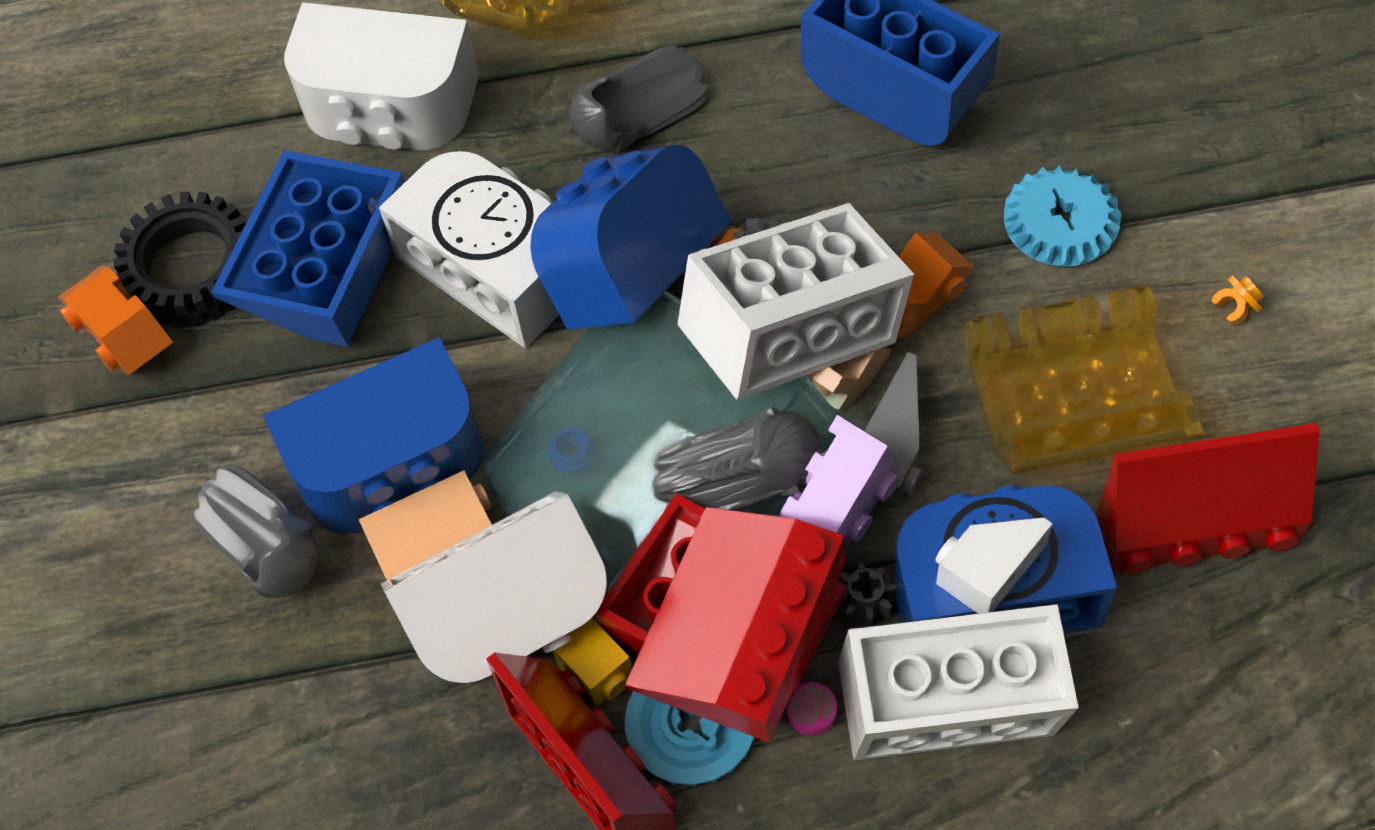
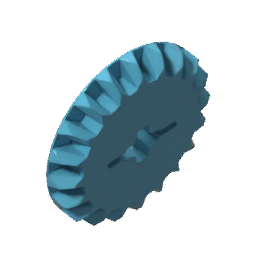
(1049, 238)
(679, 756)

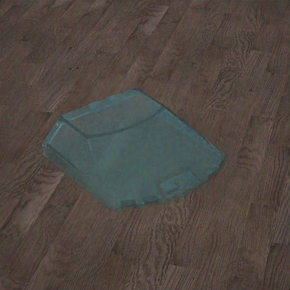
(610, 412)

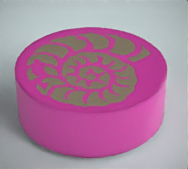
(812, 709)

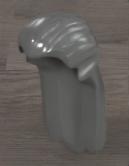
(638, 99)
(739, 461)
(257, 532)

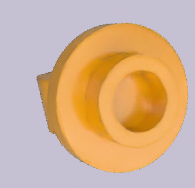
(1245, 295)

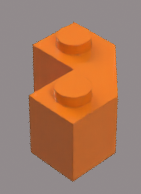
(937, 277)
(115, 319)

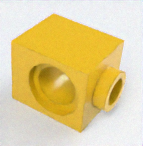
(595, 662)

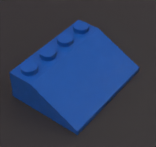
(312, 247)

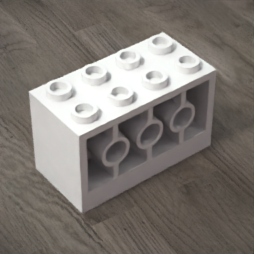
(793, 299)
(956, 682)

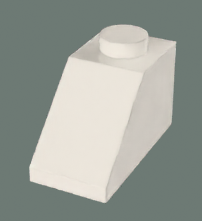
(990, 560)

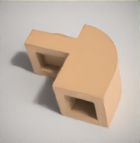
(848, 380)

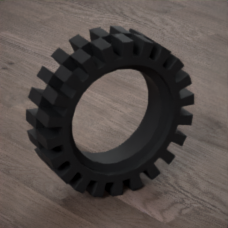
(150, 233)

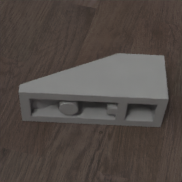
(898, 427)

